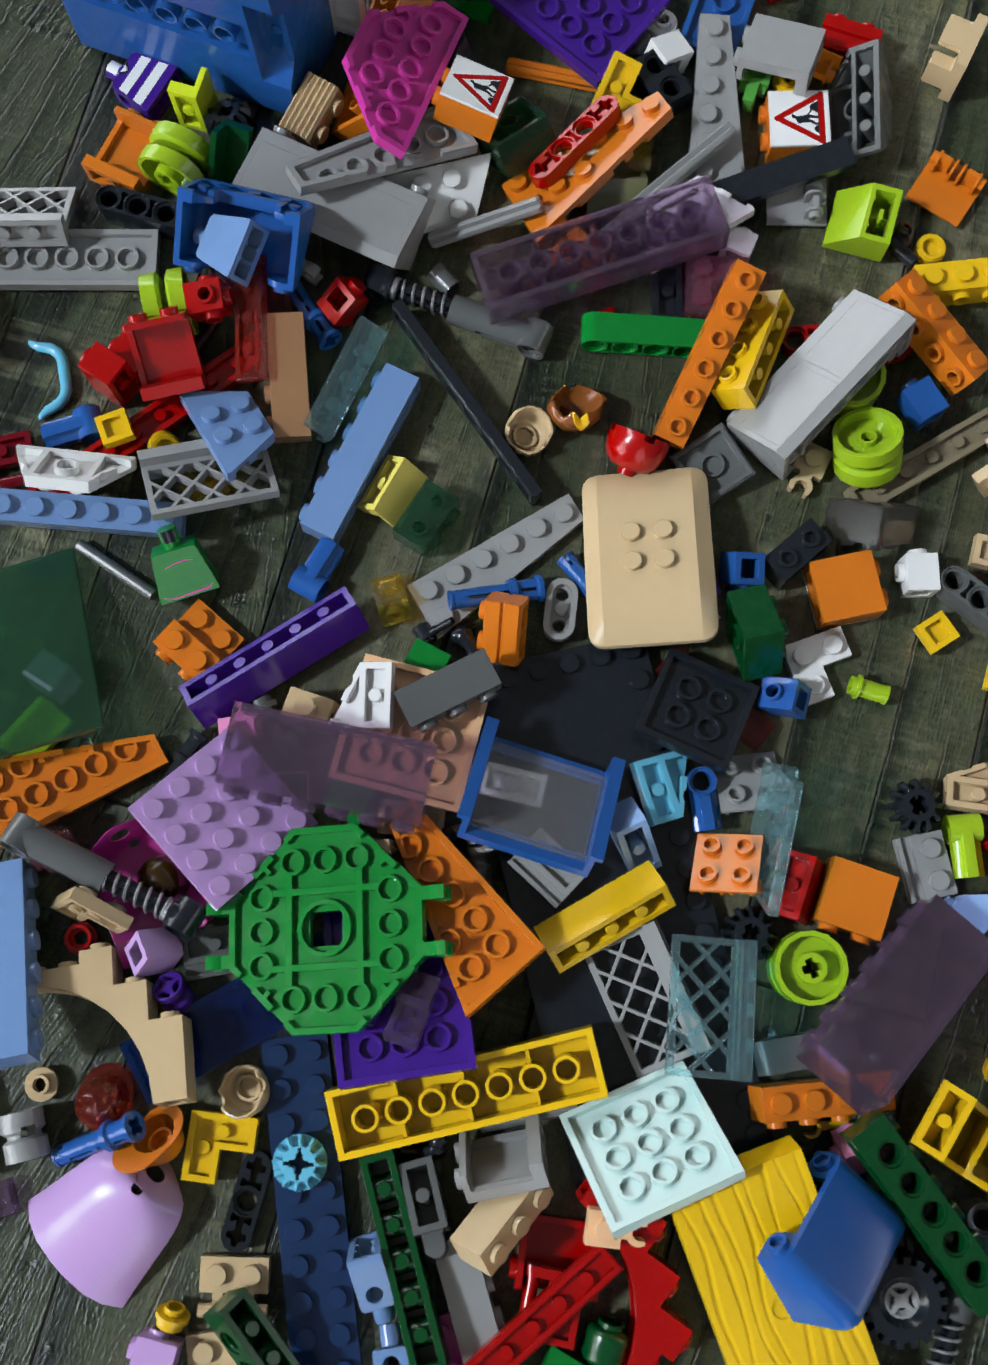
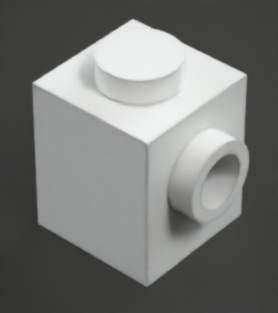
(918, 574)

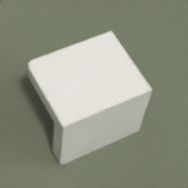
(672, 48)

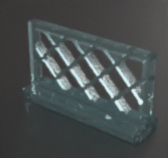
(776, 820)
(741, 1008)

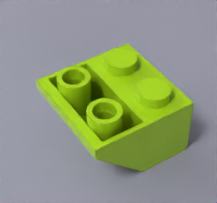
(863, 220)

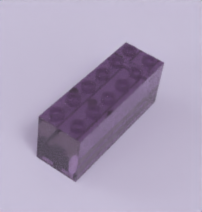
(327, 767)
(896, 1005)

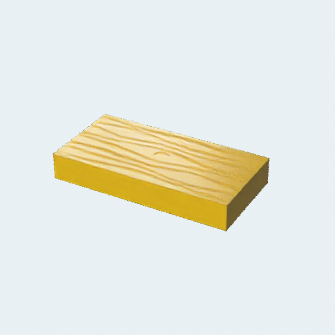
(722, 1247)

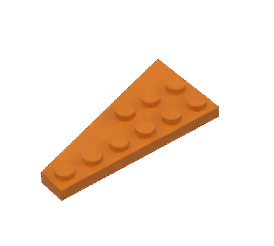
(595, 167)
(67, 780)
(486, 934)

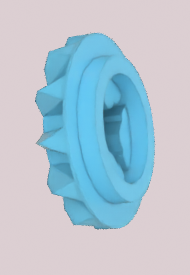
(312, 1152)

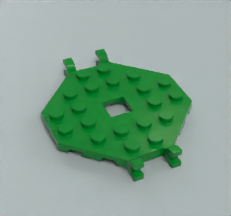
(382, 926)

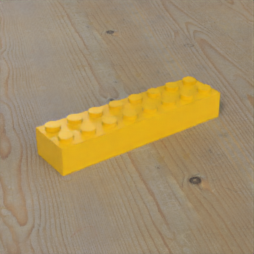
(507, 1086)

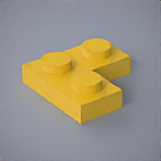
(619, 80)
(208, 1136)

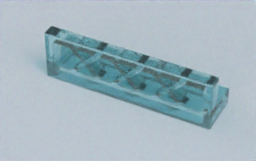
(345, 379)

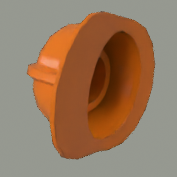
(160, 1145)

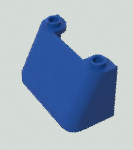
(284, 216)
(839, 1251)

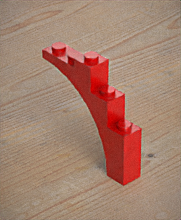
(651, 1280)

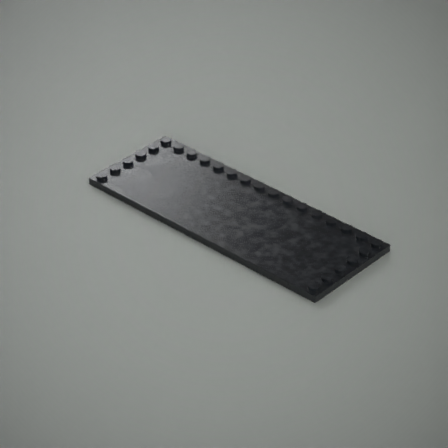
(585, 710)

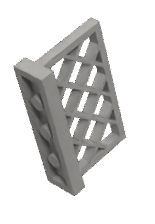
(31, 228)
(194, 456)
(660, 955)

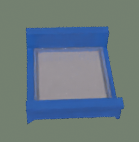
(538, 804)

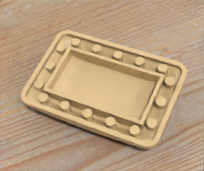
(649, 559)

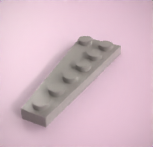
(715, 96)
(364, 160)
(494, 561)

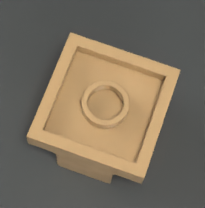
(959, 36)

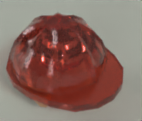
(104, 1095)

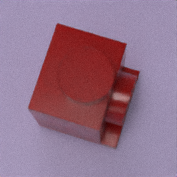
(343, 300)

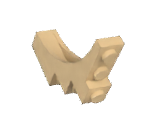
(162, 1041)

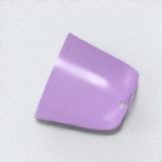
(101, 1230)

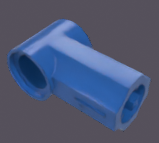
(73, 428)
(313, 577)
(703, 804)

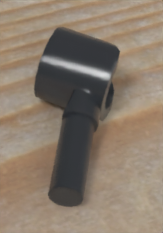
(427, 633)

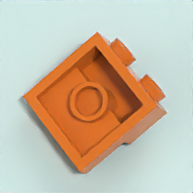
(197, 641)

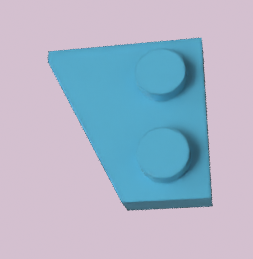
(661, 786)

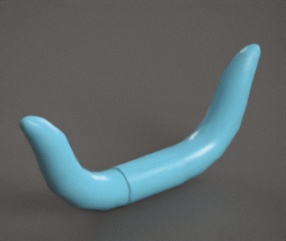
(64, 377)

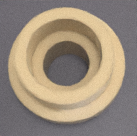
(51, 1080)

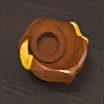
(575, 408)

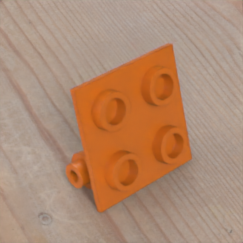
(946, 187)
(727, 864)

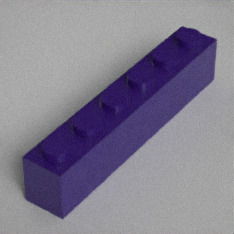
(274, 657)

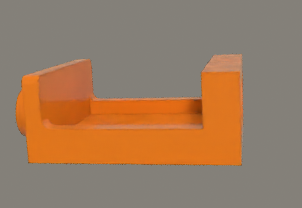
(119, 154)

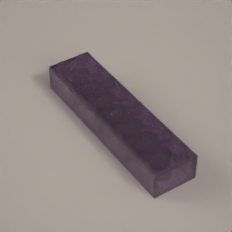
(600, 249)

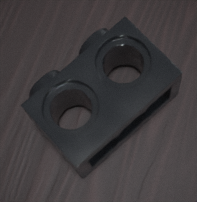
(665, 81)
(795, 553)

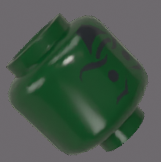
(606, 1341)

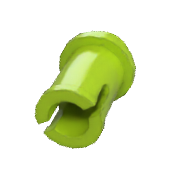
(868, 689)

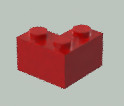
(112, 370)

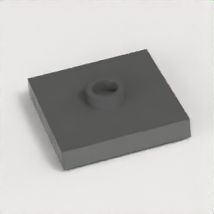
(719, 459)

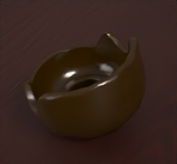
(163, 877)

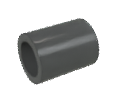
(444, 280)

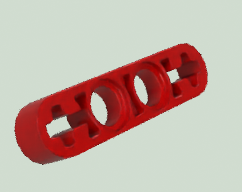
(550, 166)

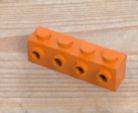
(937, 332)
(799, 1101)

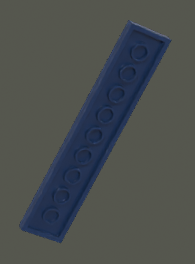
(312, 1221)

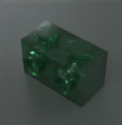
(427, 518)

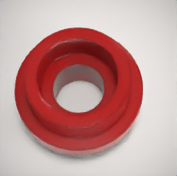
(72, 934)

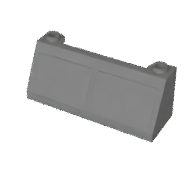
(362, 216)
(821, 379)

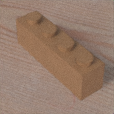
(288, 378)

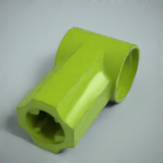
(964, 836)

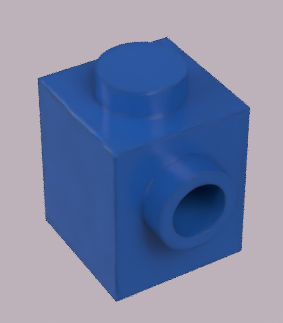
(921, 402)
(741, 569)
(784, 697)

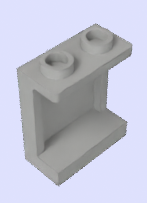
(780, 50)
(502, 1162)

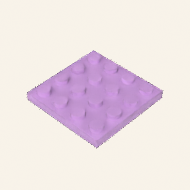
(211, 834)

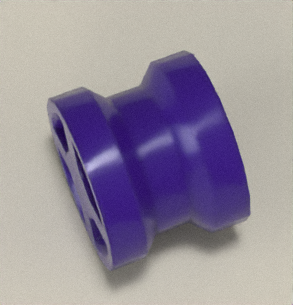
(173, 992)

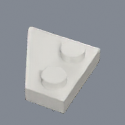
(369, 698)

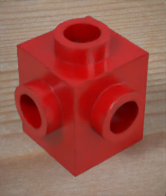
(208, 299)

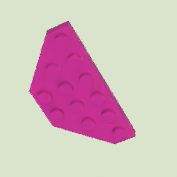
(398, 65)

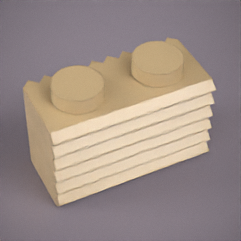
(312, 110)

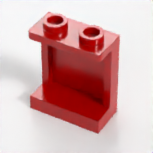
(165, 353)
(550, 1241)

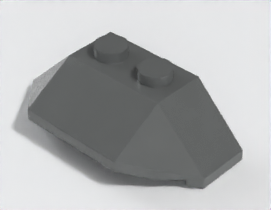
(862, 100)

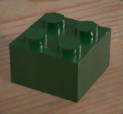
(755, 632)

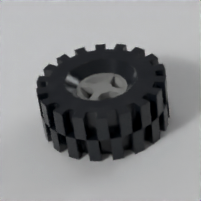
(914, 1309)

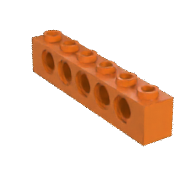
(708, 354)

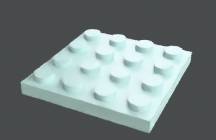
(650, 1149)

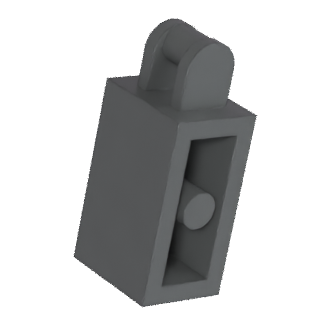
(426, 1204)

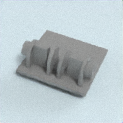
(799, 206)
(740, 783)

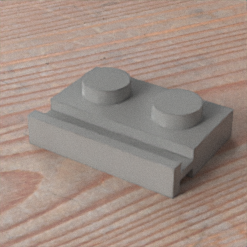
(924, 866)
(548, 881)

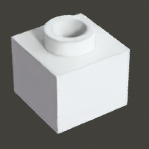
(740, 243)

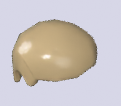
(528, 430)
(244, 1091)

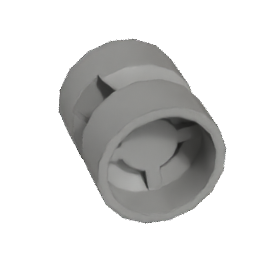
(28, 1147)

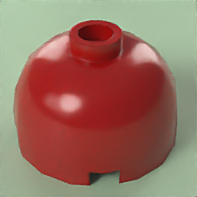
(634, 451)

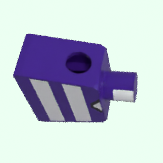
(143, 84)

